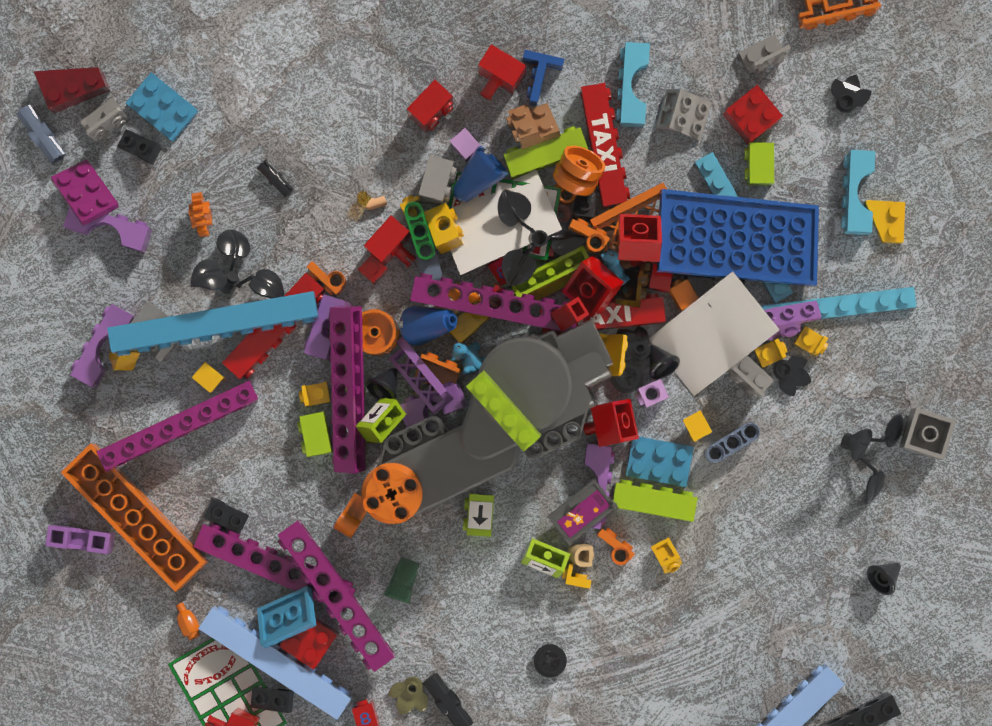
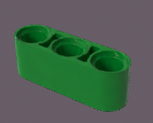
(414, 222)

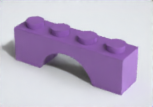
(133, 235)
(89, 367)
(599, 460)

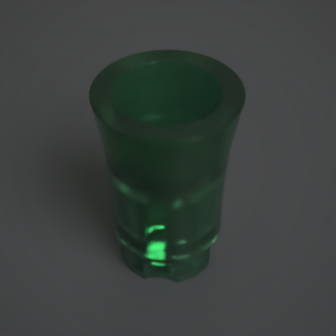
(402, 581)

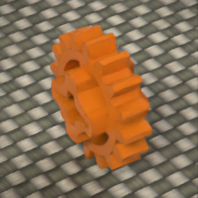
(200, 214)

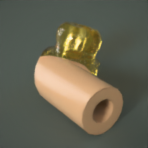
(369, 202)

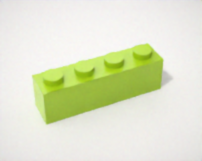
(542, 155)
(552, 275)
(503, 410)
(655, 502)

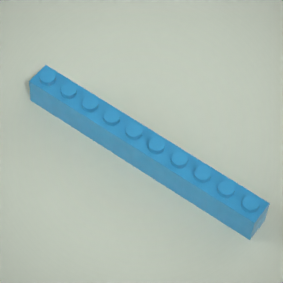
(213, 322)

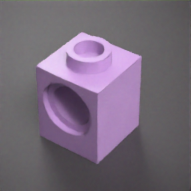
(464, 144)
(660, 390)

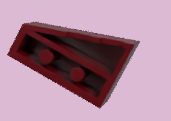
(70, 86)

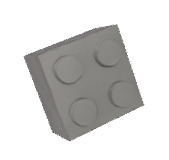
(436, 181)
(927, 433)

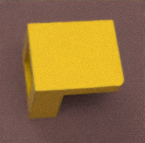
(124, 362)
(208, 377)
(697, 426)

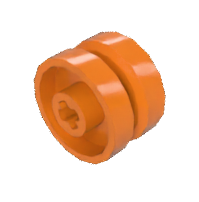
(579, 170)
(387, 332)

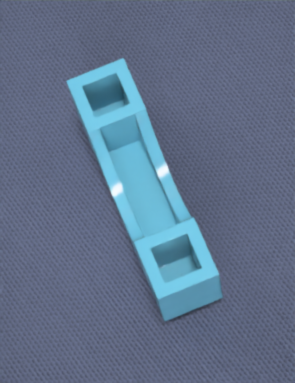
(632, 110)
(856, 217)

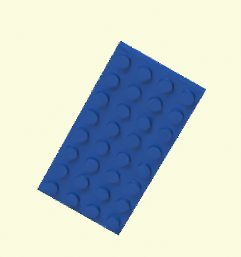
(738, 235)

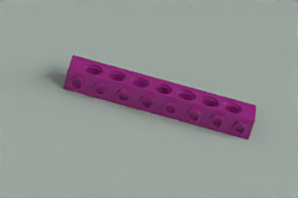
(421, 295)
(353, 378)
(177, 426)
(206, 543)
(335, 583)

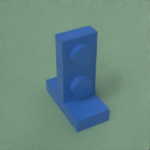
(538, 73)

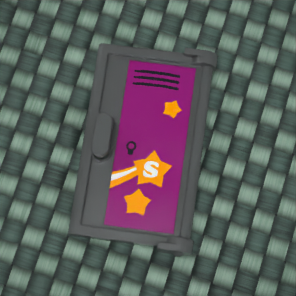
(582, 511)

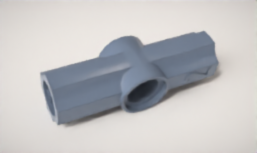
(41, 134)

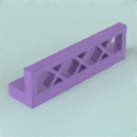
(423, 370)

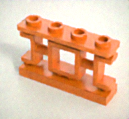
(836, 12)

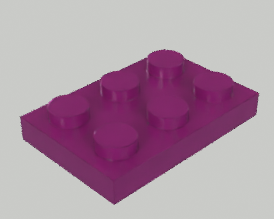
(84, 192)

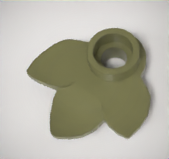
(407, 698)

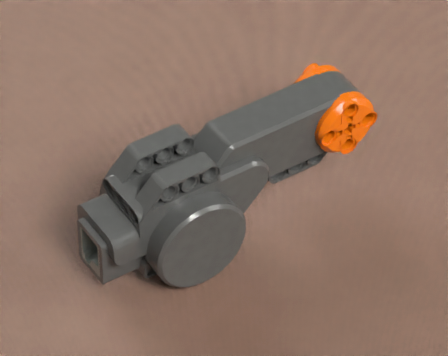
(543, 377)

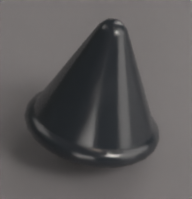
(661, 363)
(383, 384)
(884, 577)

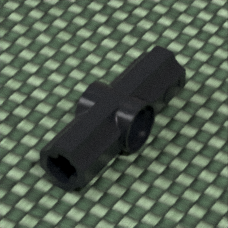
(447, 701)

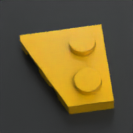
(888, 219)

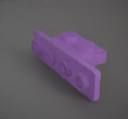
(790, 317)

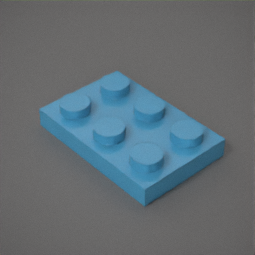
(162, 107)
(659, 461)
(286, 617)

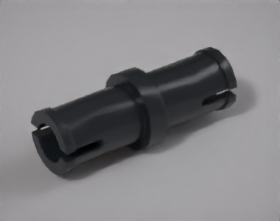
(275, 178)

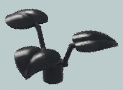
(515, 265)
(210, 276)
(859, 442)

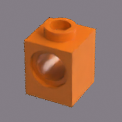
(682, 294)

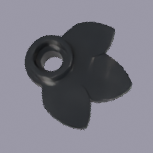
(849, 91)
(636, 339)
(794, 374)

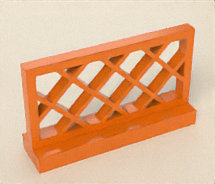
(628, 207)

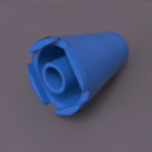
(478, 175)
(426, 324)

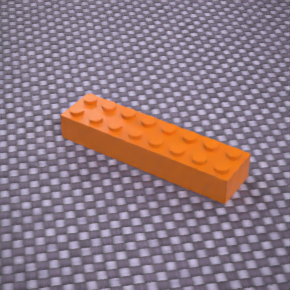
(135, 518)

